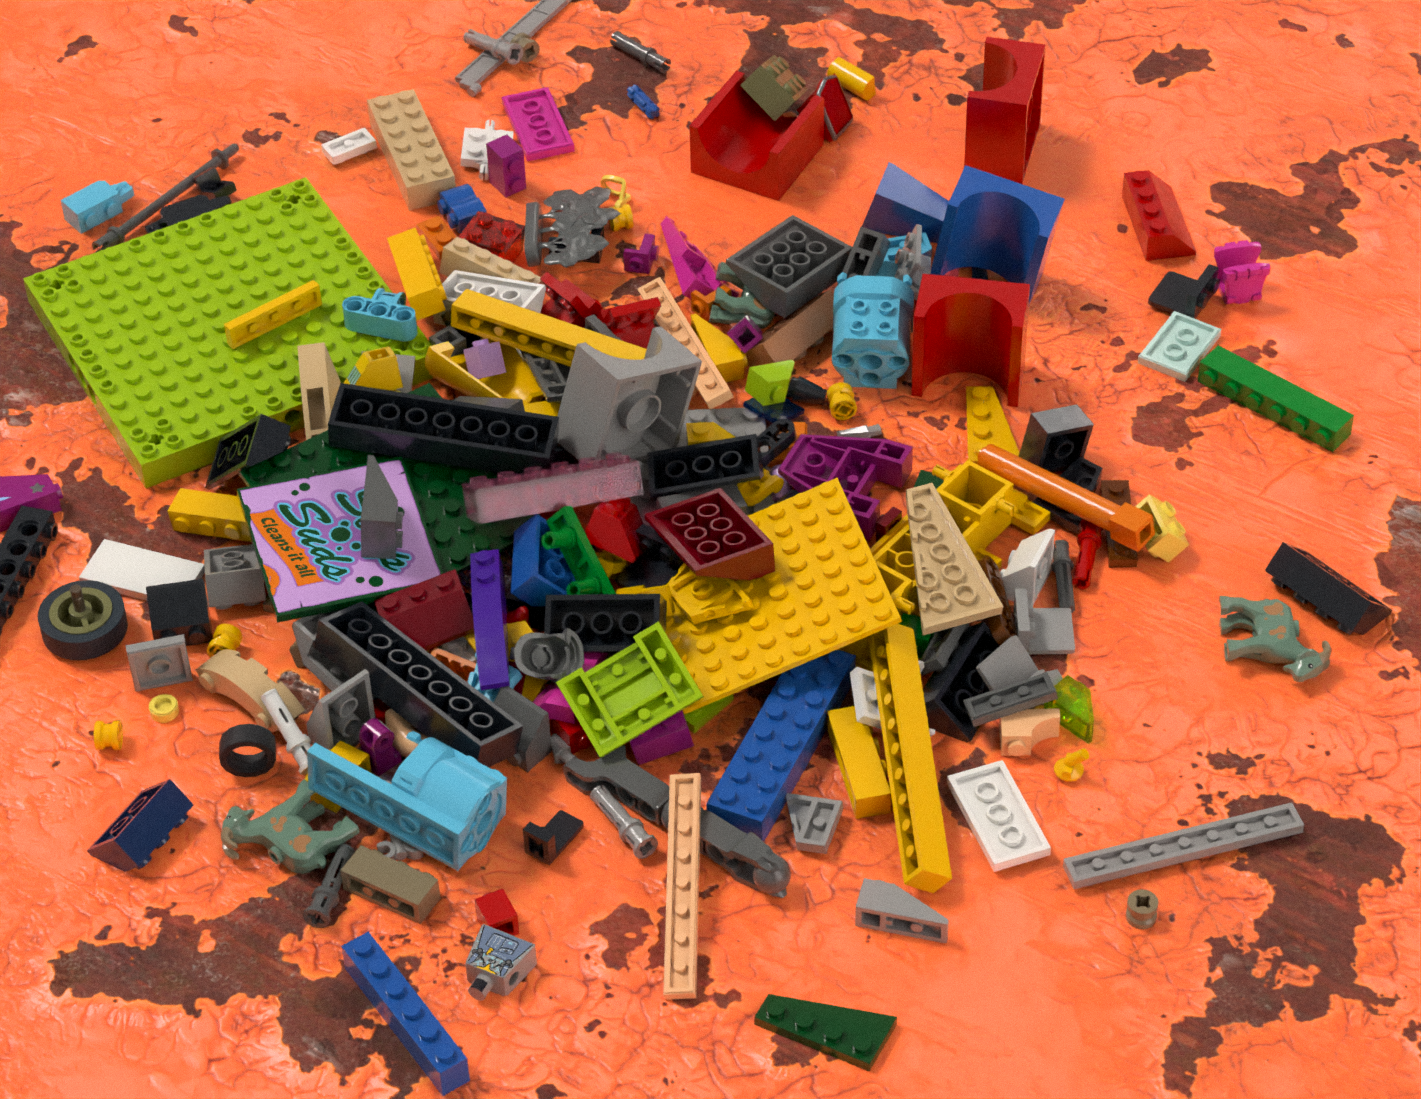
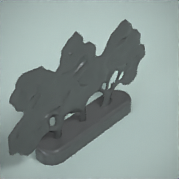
(573, 225)

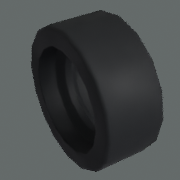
(247, 765)

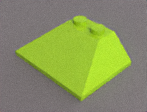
(630, 691)

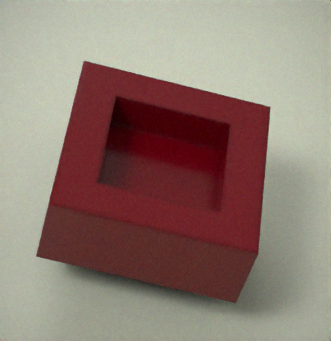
(887, 522)

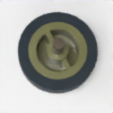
(82, 620)

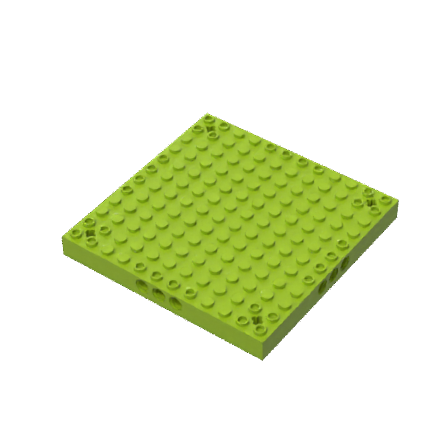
(151, 316)

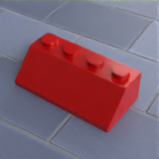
(1156, 217)

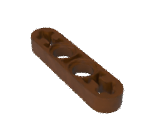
(1001, 625)

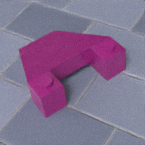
(855, 464)

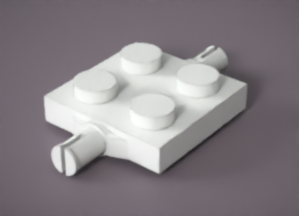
(474, 146)

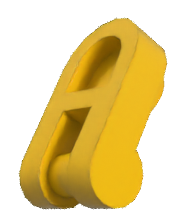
(758, 490)

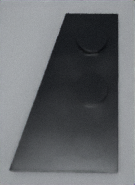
(1080, 473)

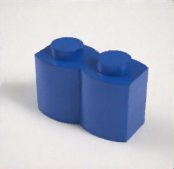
(459, 206)

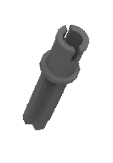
(1062, 567)

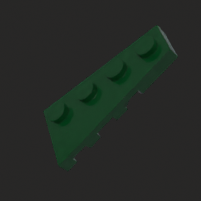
(831, 1029)

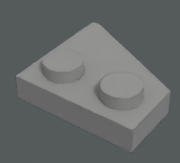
(813, 821)

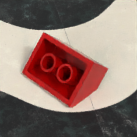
(614, 528)

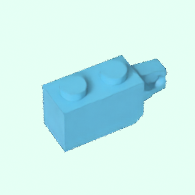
(95, 204)

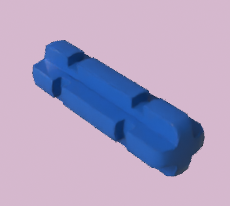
(643, 101)

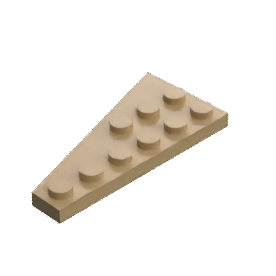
(947, 574)

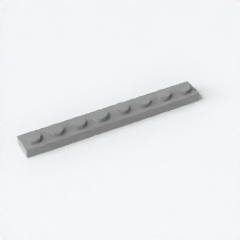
(1182, 845)

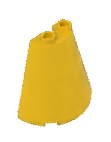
(514, 384)

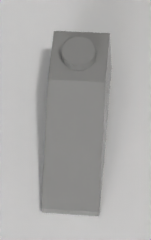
(895, 911)

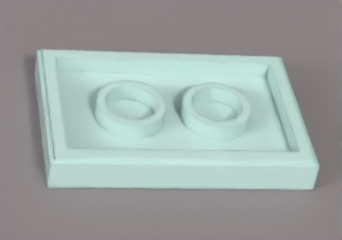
(1179, 346)

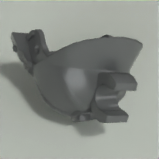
(548, 654)

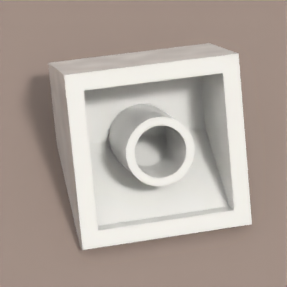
(1029, 565)

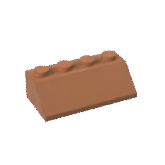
(795, 333)

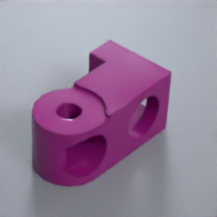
(745, 334)
(377, 741)

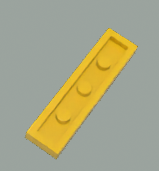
(273, 314)

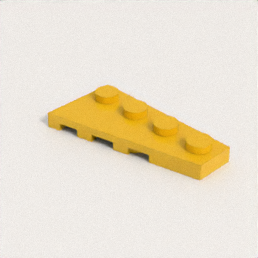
(986, 422)

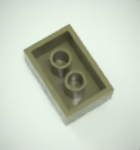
(774, 86)

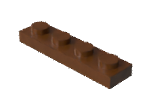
(1118, 554)

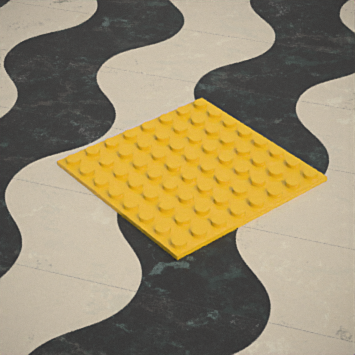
(813, 603)

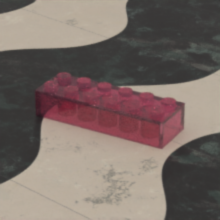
(552, 488)

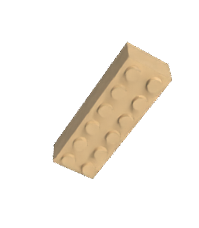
(410, 148)

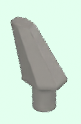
(861, 431)
(560, 750)

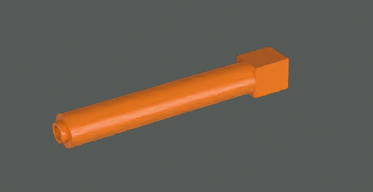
(1125, 523)

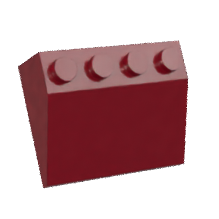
(714, 537)

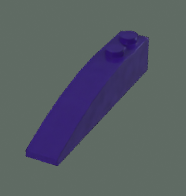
(490, 619)

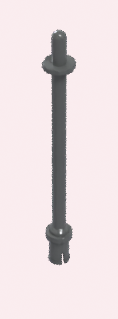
(116, 235)

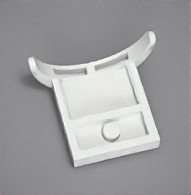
(866, 698)

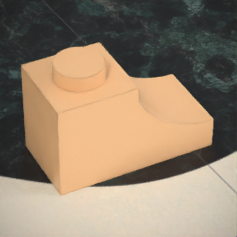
(1026, 728)

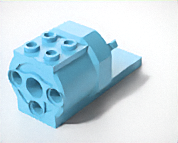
(872, 327)
(435, 801)

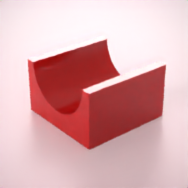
(1007, 113)
(747, 148)
(970, 329)

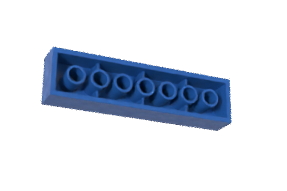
(781, 743)

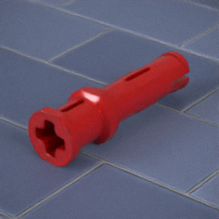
(1088, 541)

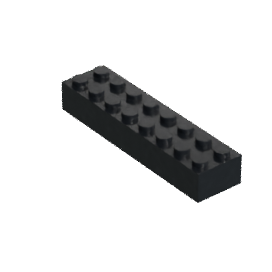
(441, 430)
(418, 685)

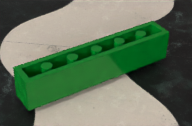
(1275, 398)

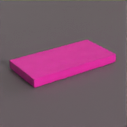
(537, 124)

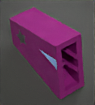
(28, 491)

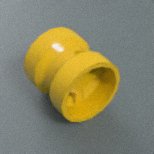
(841, 401)
(225, 637)

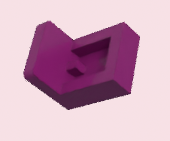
(642, 259)

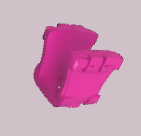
(1239, 273)

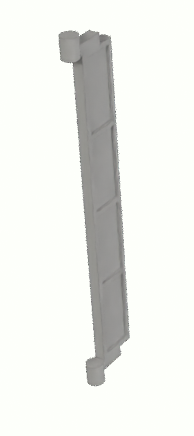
(486, 63)

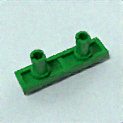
(578, 552)

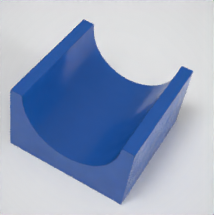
(997, 228)

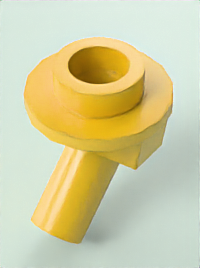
(1070, 767)

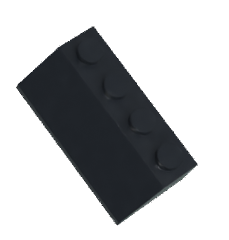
(246, 447)
(704, 465)
(1326, 590)
(604, 620)
(958, 682)

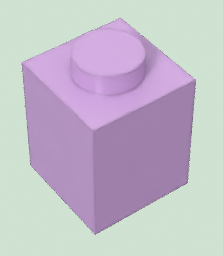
(484, 359)

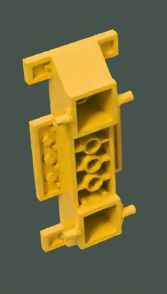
(981, 509)

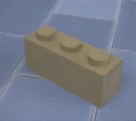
(390, 884)

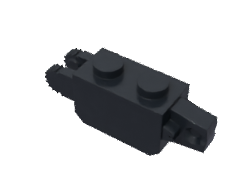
(186, 210)

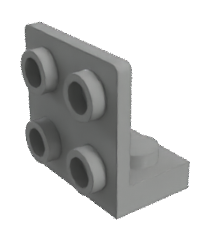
(911, 261)
(1043, 628)
(1010, 665)

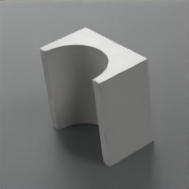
(627, 402)

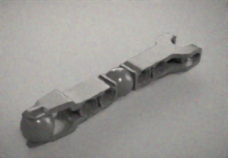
(740, 853)

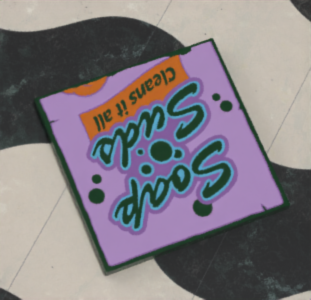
(311, 541)

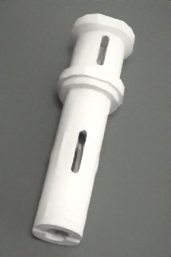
(297, 742)

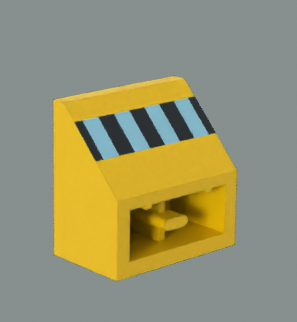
(376, 370)

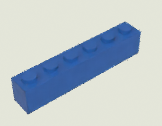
(406, 1013)

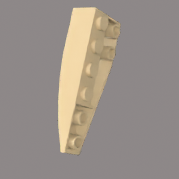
(318, 387)

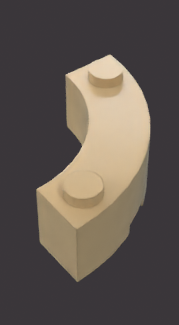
(245, 684)

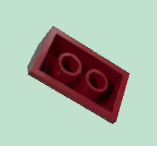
(430, 610)

